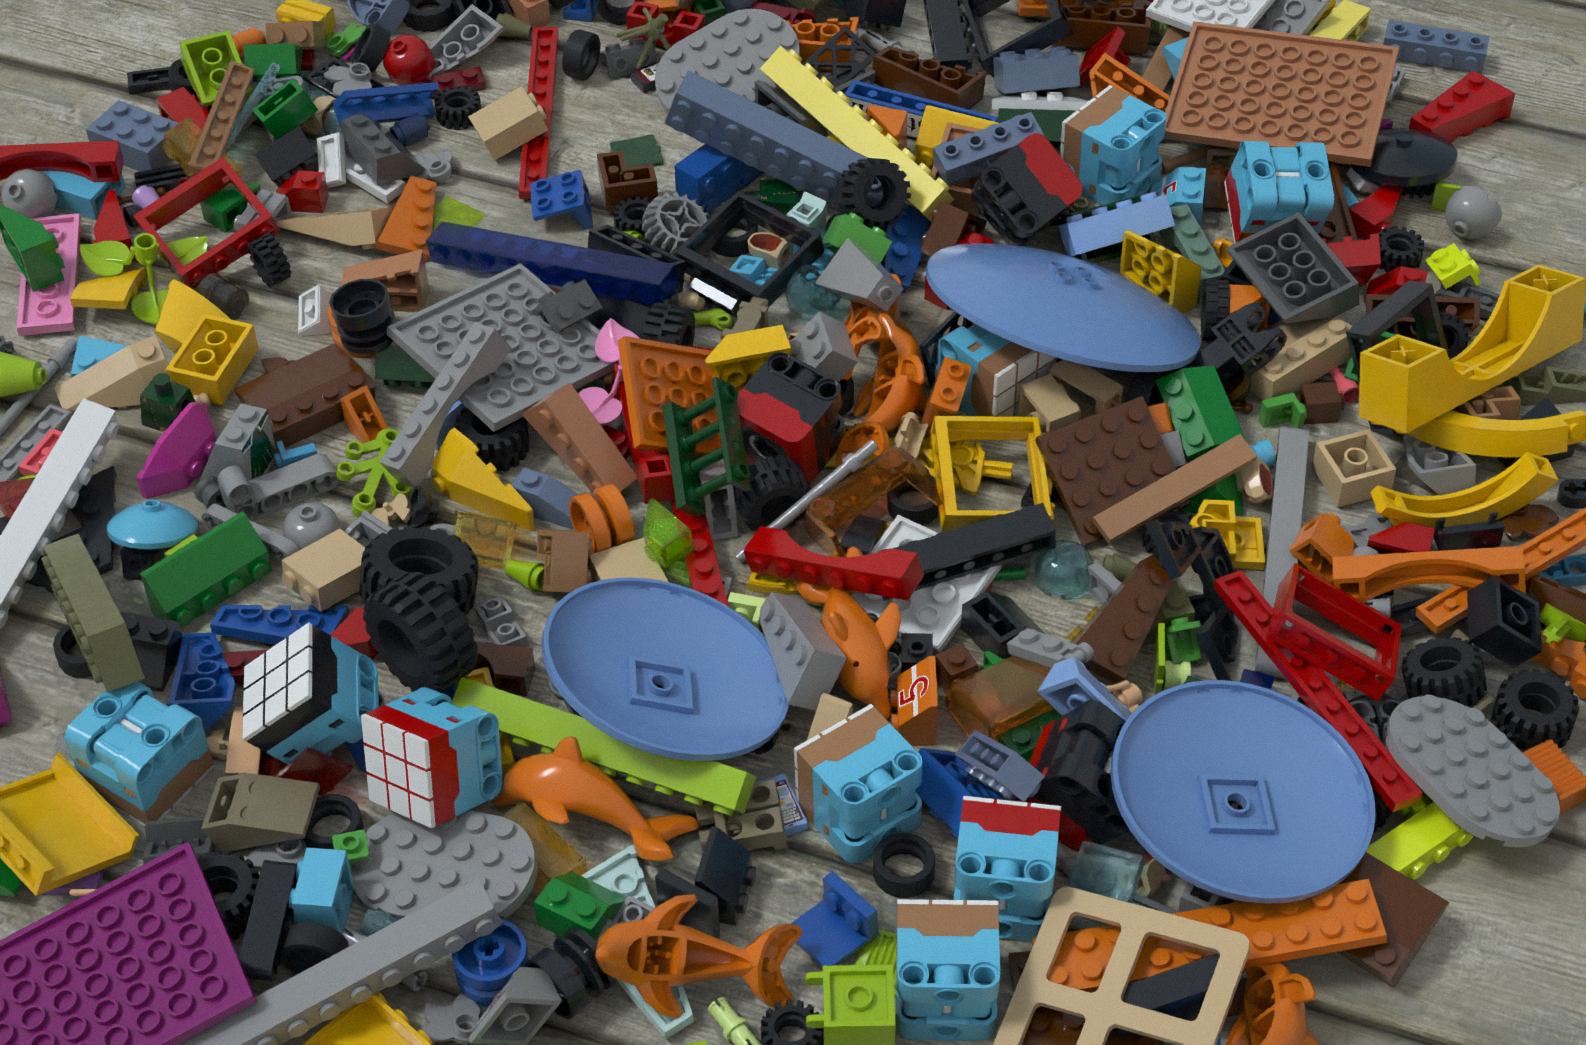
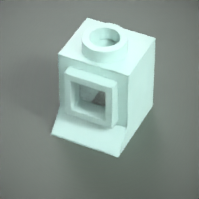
(810, 211)

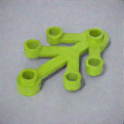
(381, 444)

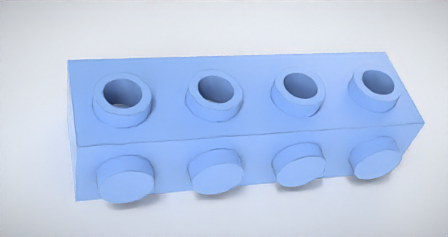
(1108, 227)

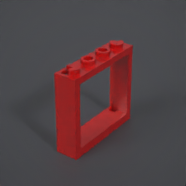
(189, 195)
(1324, 649)

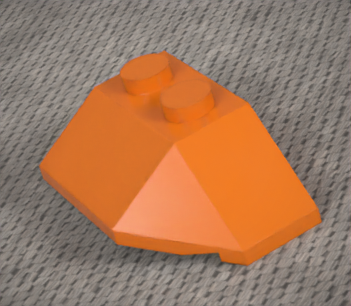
(1111, 72)

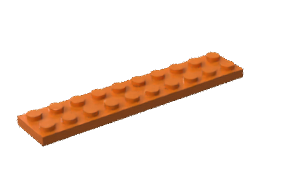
(1277, 932)

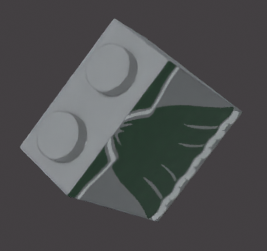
(244, 443)

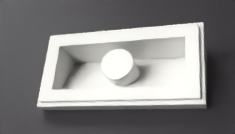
(313, 312)

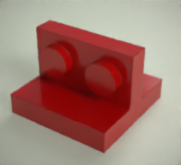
(1107, 45)

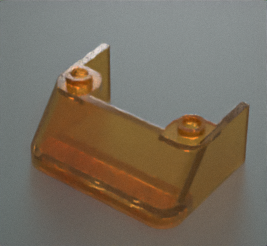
(861, 491)

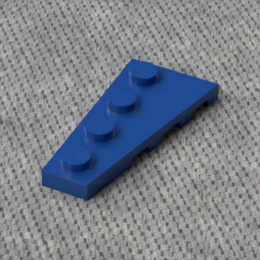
(905, 248)
(273, 625)

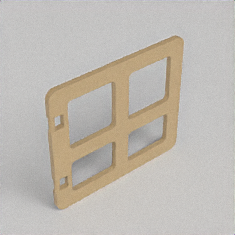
(1105, 1008)

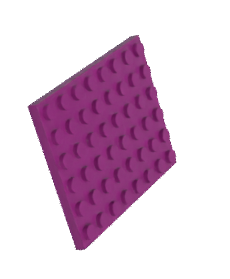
(125, 963)

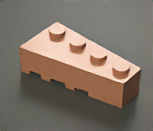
(579, 439)

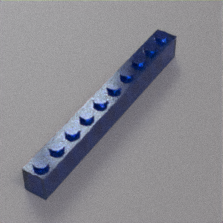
(554, 262)

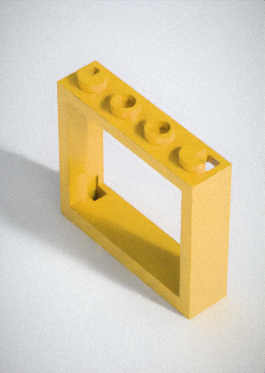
(984, 428)

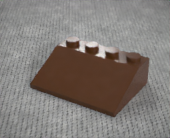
(306, 393)
(1407, 915)

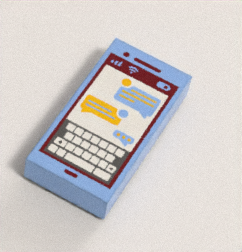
(792, 814)

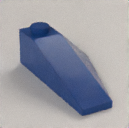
(202, 679)

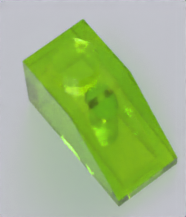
(665, 535)

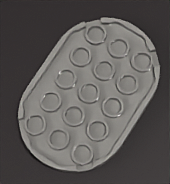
(726, 53)
(1472, 771)
(421, 863)

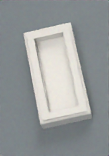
(332, 159)

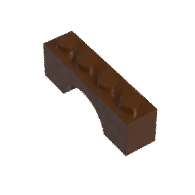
(508, 665)

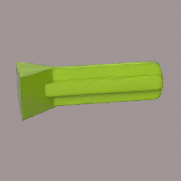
(1561, 625)

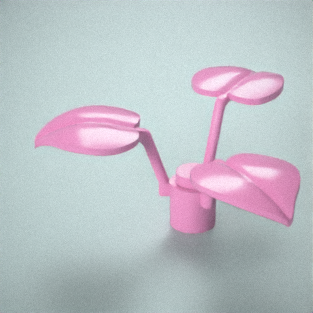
(600, 403)

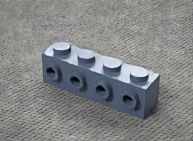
(1437, 46)
(978, 150)
(999, 767)

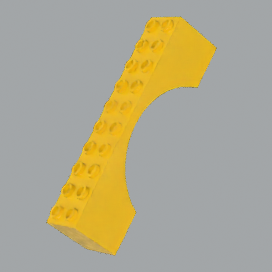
(1415, 382)

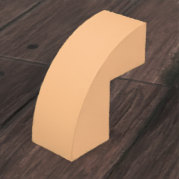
(241, 755)

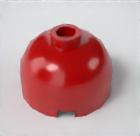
(407, 59)

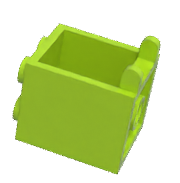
(855, 1004)

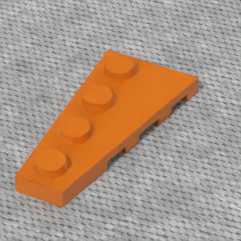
(410, 219)

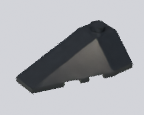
(625, 312)

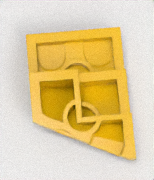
(109, 291)
(181, 313)
(1240, 534)

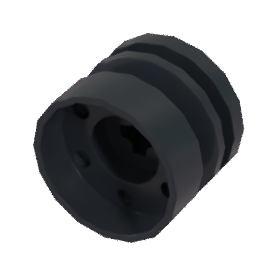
(362, 315)
(573, 971)

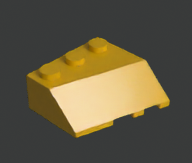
(1160, 271)
(743, 354)

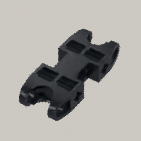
(1225, 350)

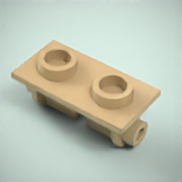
(910, 434)

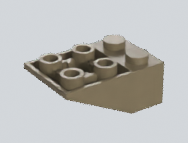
(258, 810)

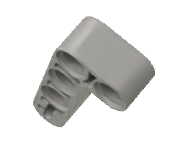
(277, 488)

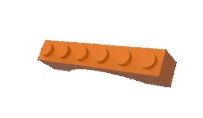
(1379, 573)

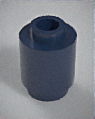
(410, 129)

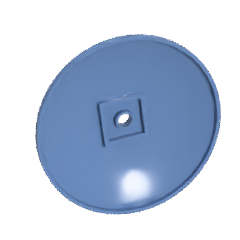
(712, 664)
(1289, 769)

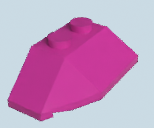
(179, 453)

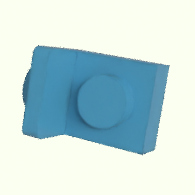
(287, 457)

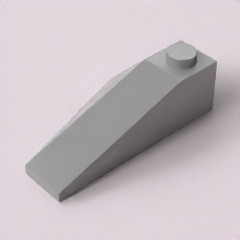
(463, 38)
(1439, 468)

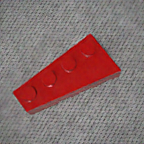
(1464, 107)

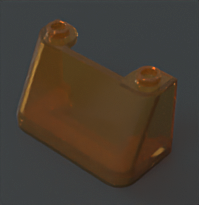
(998, 696)

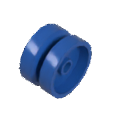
(489, 962)

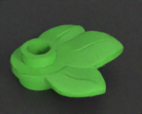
(339, 44)

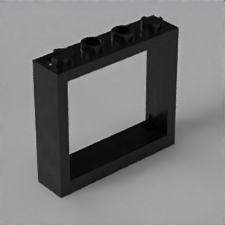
(1037, 38)
(768, 218)
(1411, 296)

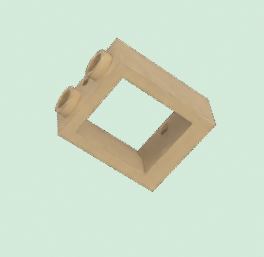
(1103, 389)

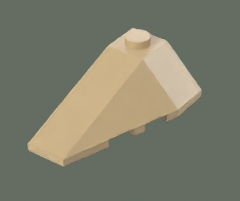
(349, 228)
(116, 379)

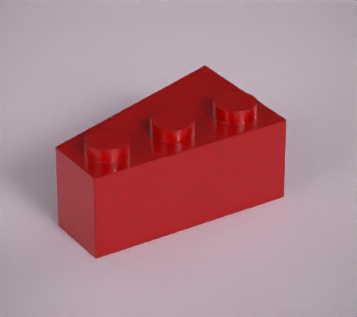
(1358, 256)

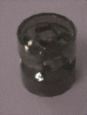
(223, 294)

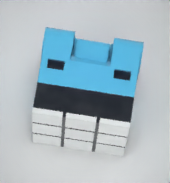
(307, 695)

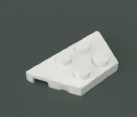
(1030, 100)

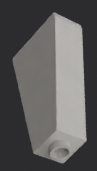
(859, 278)

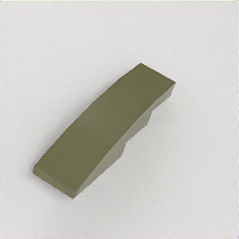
(1553, 383)

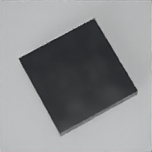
(702, 915)

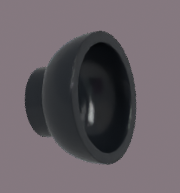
(423, 507)

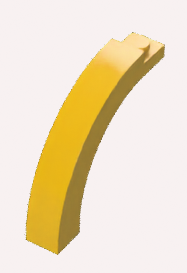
(1503, 437)
(1502, 494)

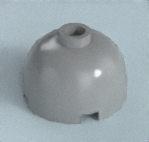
(29, 193)
(1472, 213)
(310, 523)

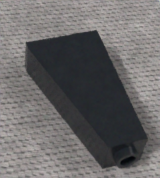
(1179, 991)

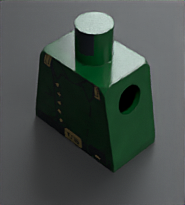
(776, 194)
(163, 402)

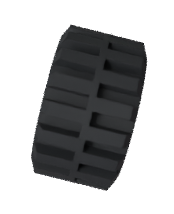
(893, 191)
(669, 324)
(501, 447)
(774, 489)
(1445, 670)
(1538, 693)
(233, 875)

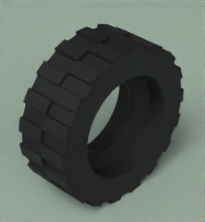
(429, 19)
(1214, 306)

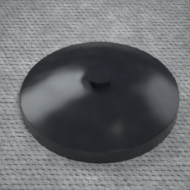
(1409, 158)

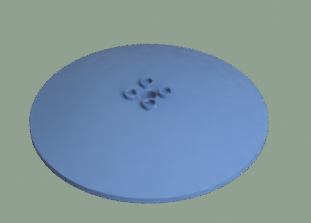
(1063, 307)

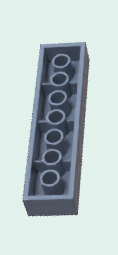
(761, 138)

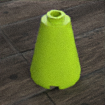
(20, 375)

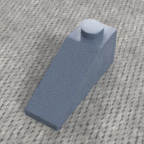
(545, 496)

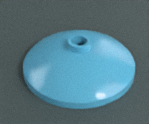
(152, 525)

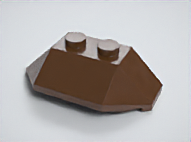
(1464, 307)
(1559, 596)

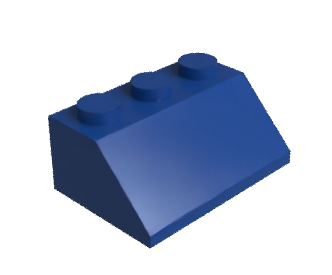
(946, 784)

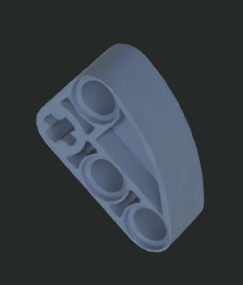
(381, 12)

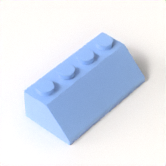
(1072, 685)

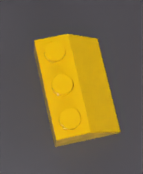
(933, 128)
(214, 356)

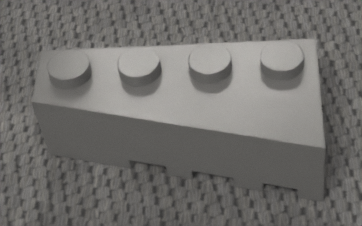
(801, 650)

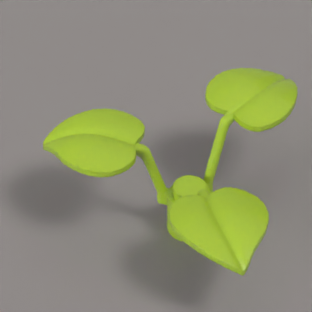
(109, 258)

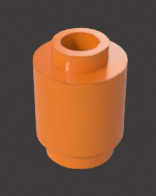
(248, 37)

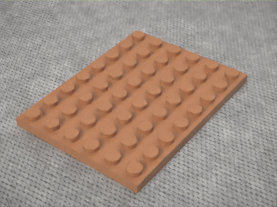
(1280, 91)

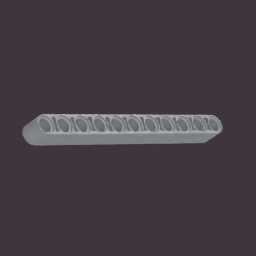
(1284, 521)

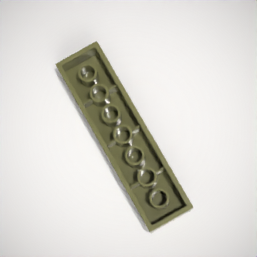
(91, 614)

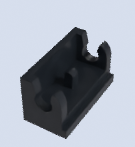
(1469, 536)

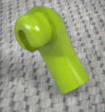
(715, 317)

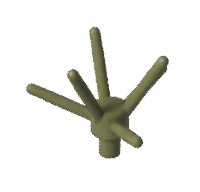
(652, 30)

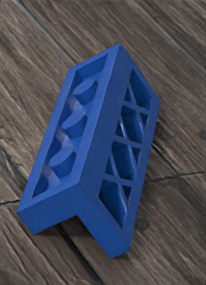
(387, 103)

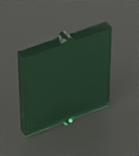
(639, 151)

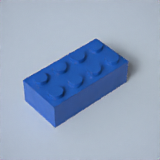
(712, 177)

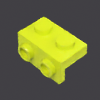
(1452, 266)

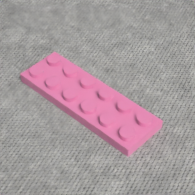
(50, 307)

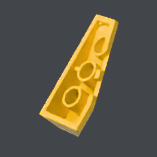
(470, 482)

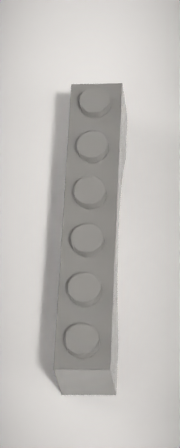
(414, 447)

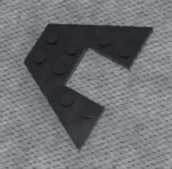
(93, 512)
(1207, 554)

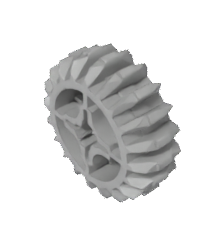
(672, 221)

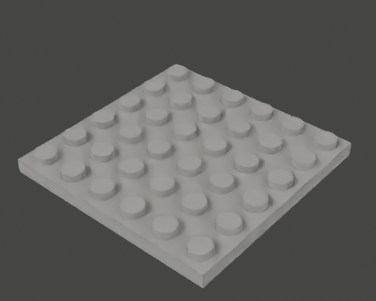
(538, 356)

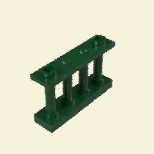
(683, 442)

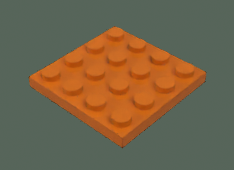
(661, 374)

